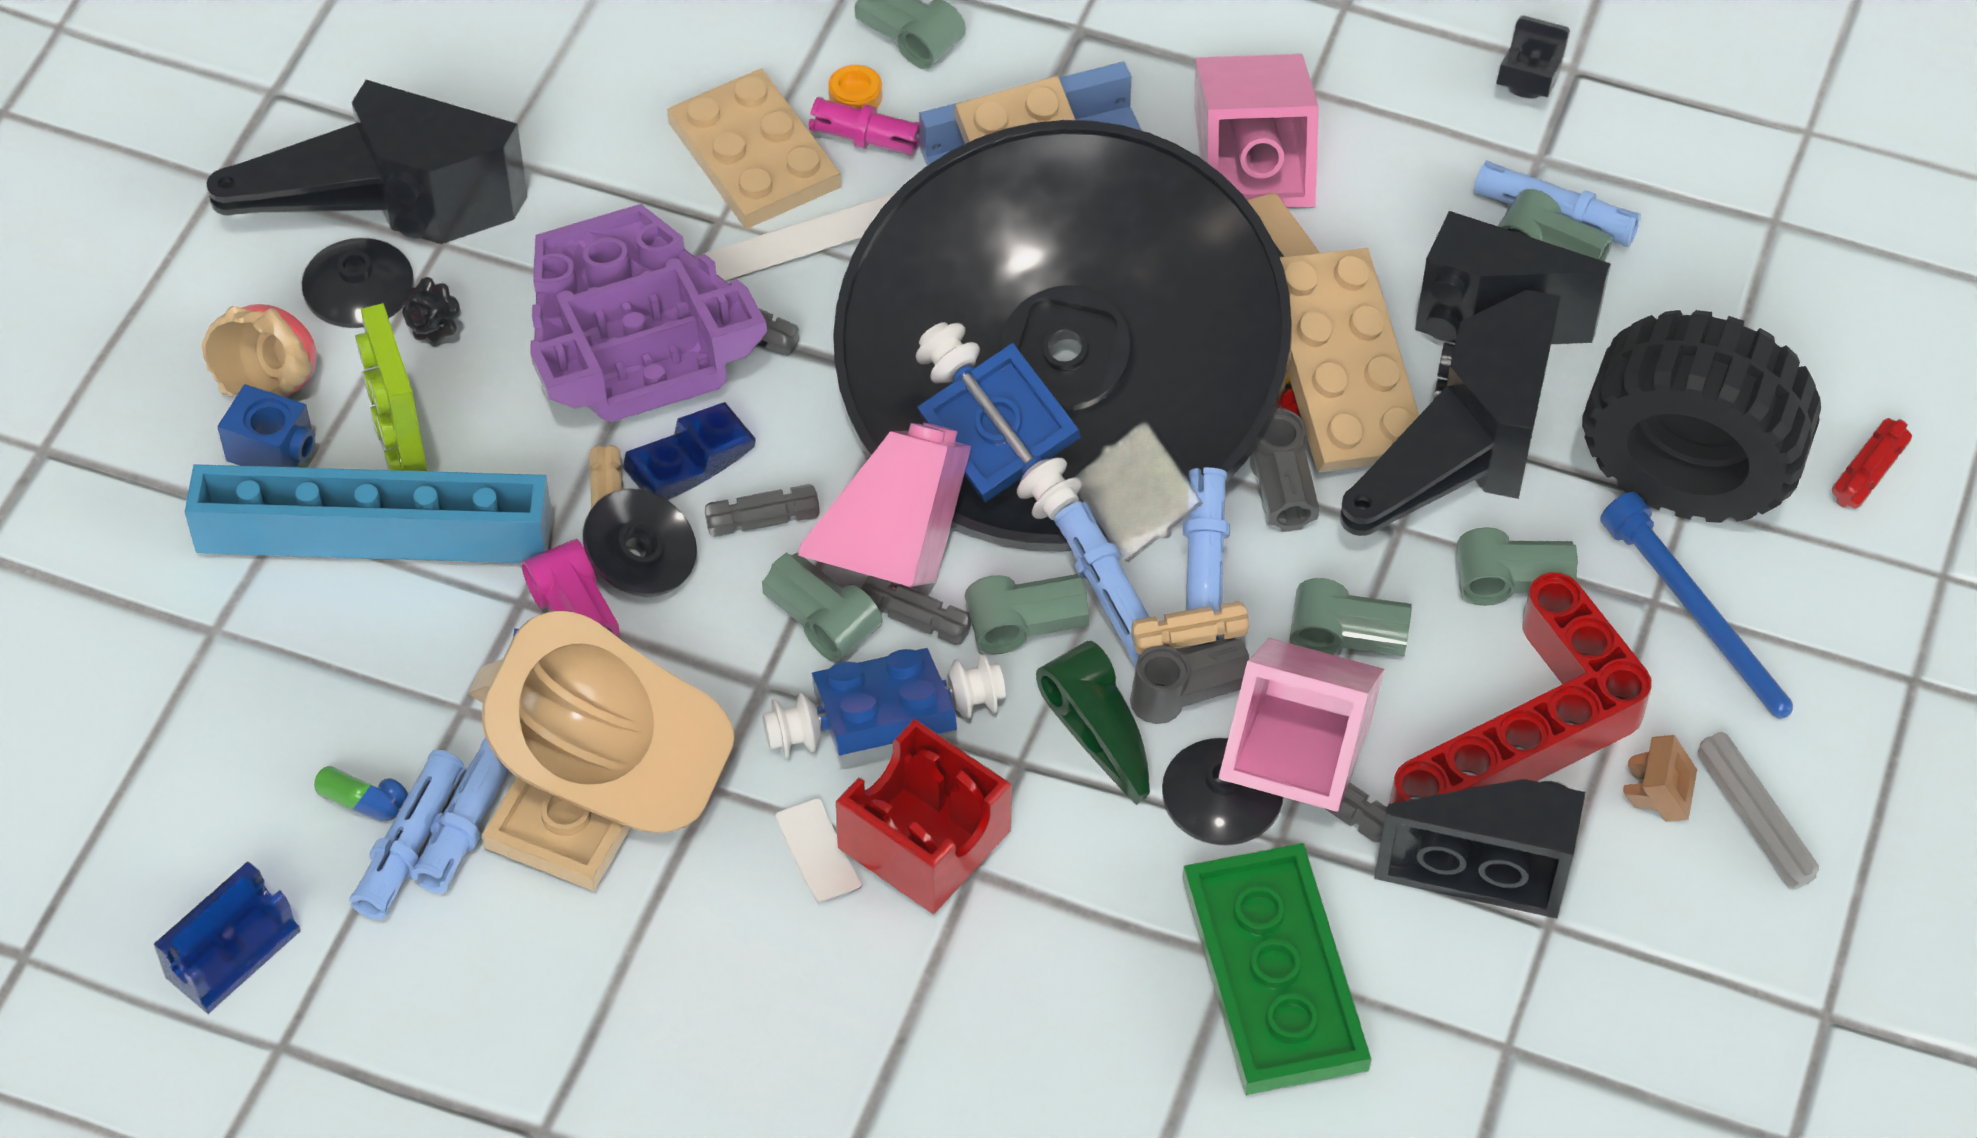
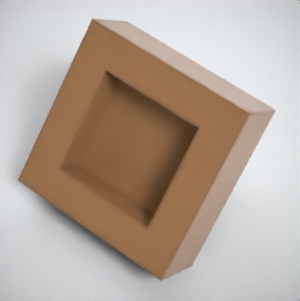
(1667, 779)

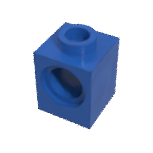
(266, 430)

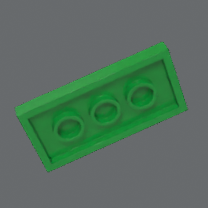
(1275, 969)

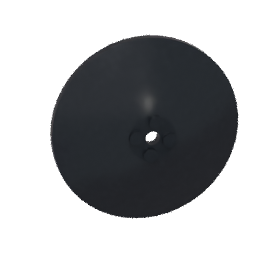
(1083, 241)

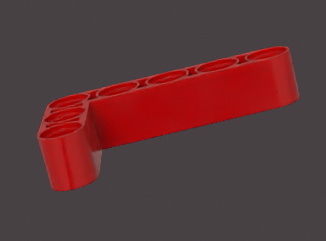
(1539, 724)

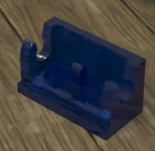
(226, 938)

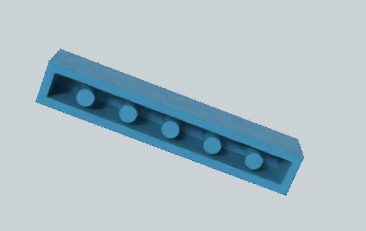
(368, 513)

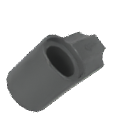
(1285, 473)
(1187, 676)

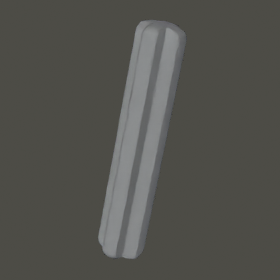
(1758, 810)

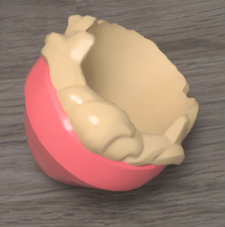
(260, 349)

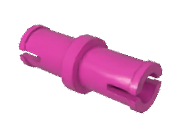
(864, 126)

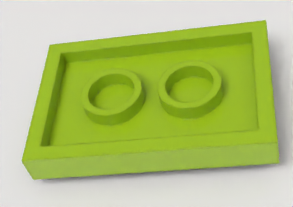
(390, 392)

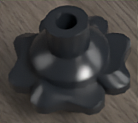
(430, 311)

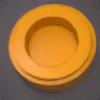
(855, 86)

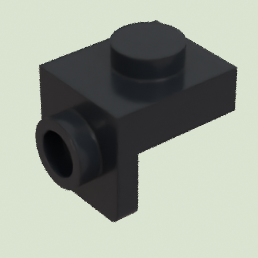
(1533, 57)

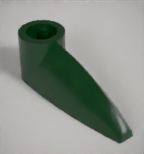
(1087, 701)

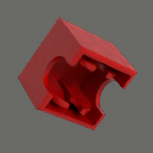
(925, 817)

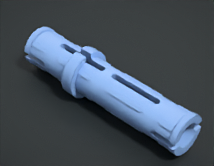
(1504, 185)
(1206, 540)
(1100, 565)
(458, 826)
(399, 850)

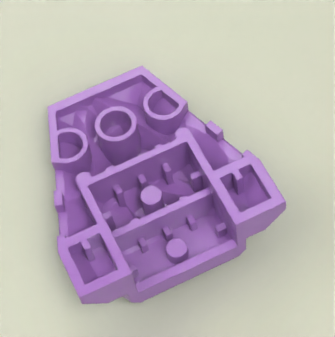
(633, 316)

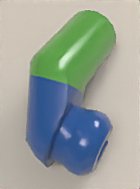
(350, 792)

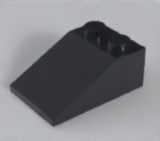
(1485, 264)
(1486, 844)

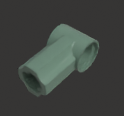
(919, 29)
(1540, 217)
(1497, 567)
(1009, 612)
(831, 615)
(1332, 619)

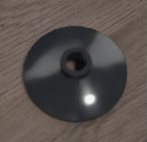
(354, 277)
(649, 526)
(1211, 809)

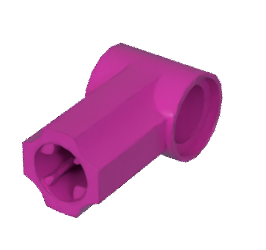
(567, 582)

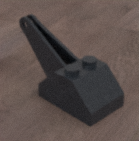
(415, 158)
(1474, 425)

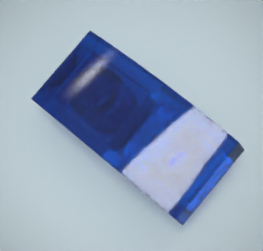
(696, 452)

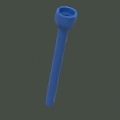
(1630, 521)

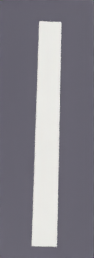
(795, 240)

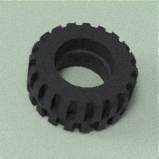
(1702, 416)

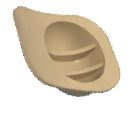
(602, 724)

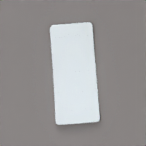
(816, 850)

